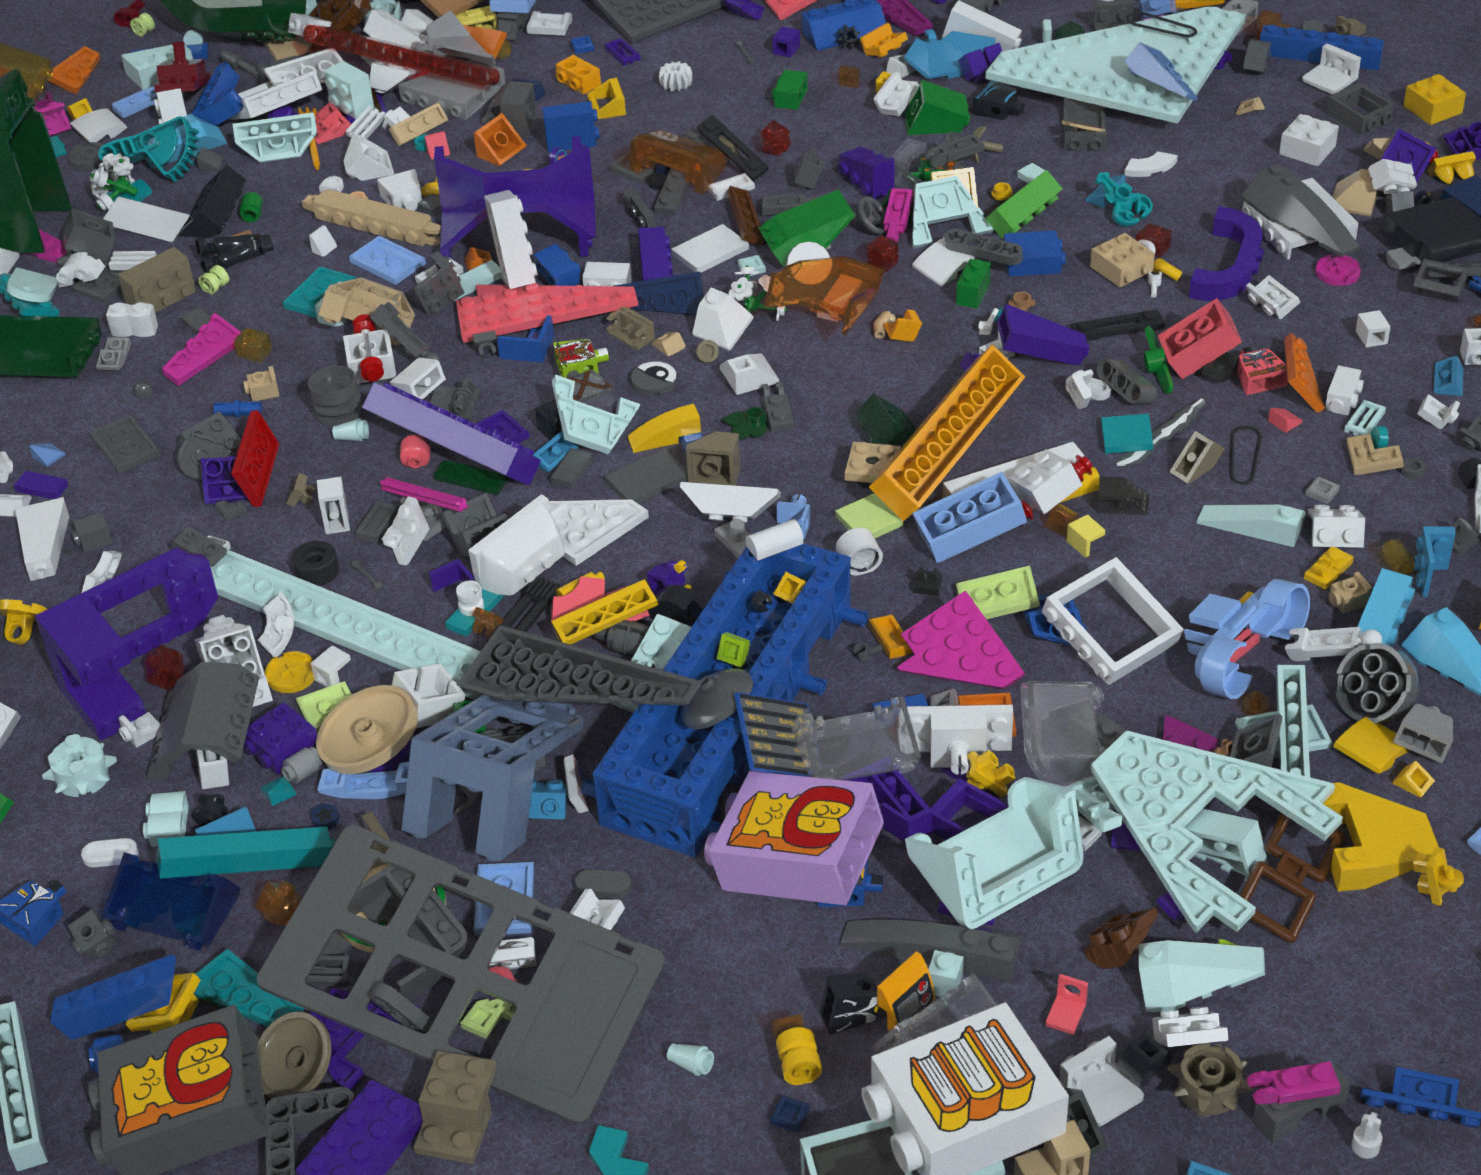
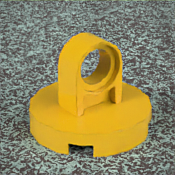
(19, 615)

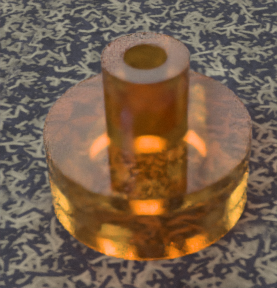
(1255, 703)

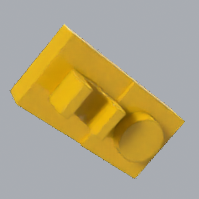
(1328, 567)

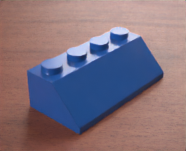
(823, 23)
(114, 999)

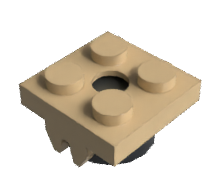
(868, 461)

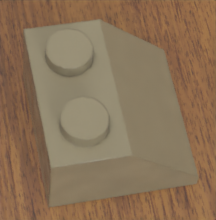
(714, 459)

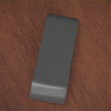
(1126, 381)

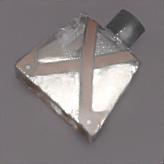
(592, 389)

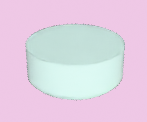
(193, 37)

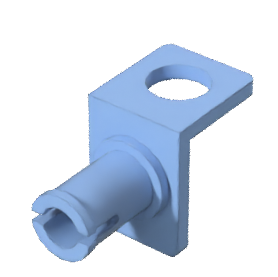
(795, 510)

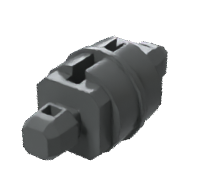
(624, 636)

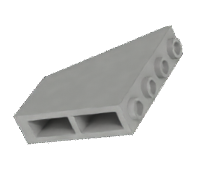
(454, 96)

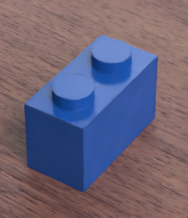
(557, 267)

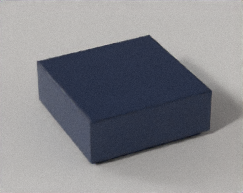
(790, 1114)

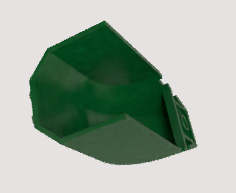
(239, 18)
(27, 168)

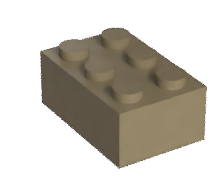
(158, 280)

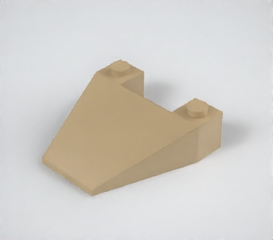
(363, 297)

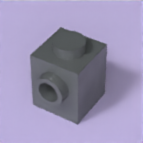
(91, 532)

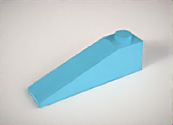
(1448, 647)

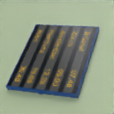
(768, 733)

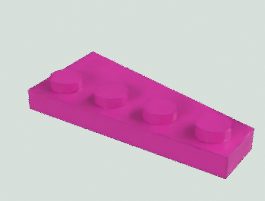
(201, 351)

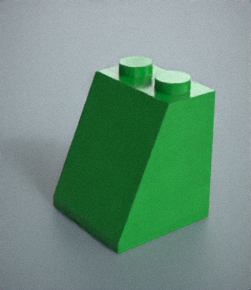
(936, 110)

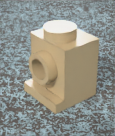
(261, 385)
(1350, 593)

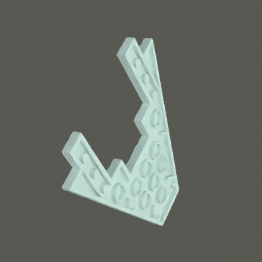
(1166, 784)

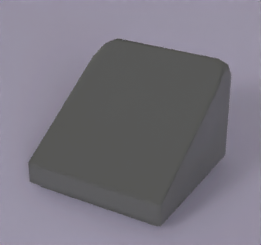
(209, 160)

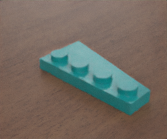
(26, 307)
(232, 981)

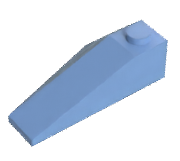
(1156, 67)

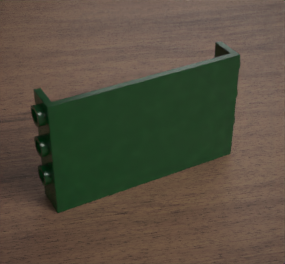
(47, 344)

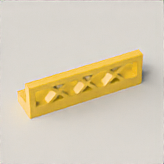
(604, 613)

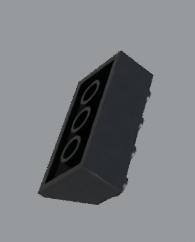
(214, 204)

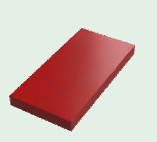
(255, 458)

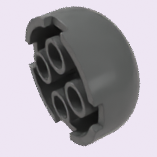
(1382, 678)

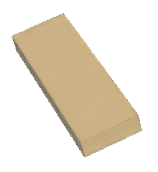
(418, 124)

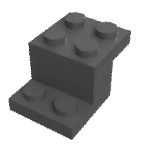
(472, 523)

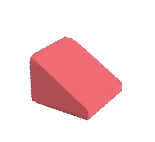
(434, 140)
(1283, 419)

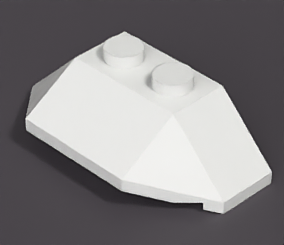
(729, 500)

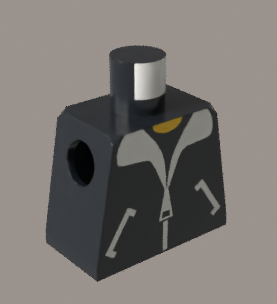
(849, 1001)

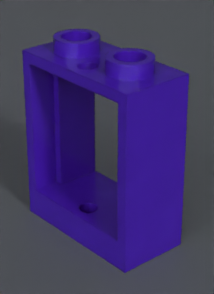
(957, 796)

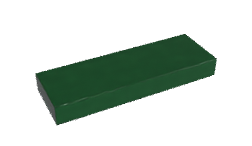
(470, 477)

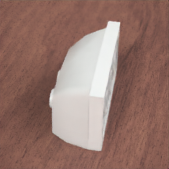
(517, 549)

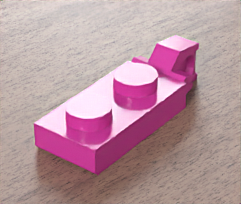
(898, 212)

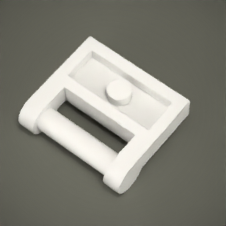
(549, 23)

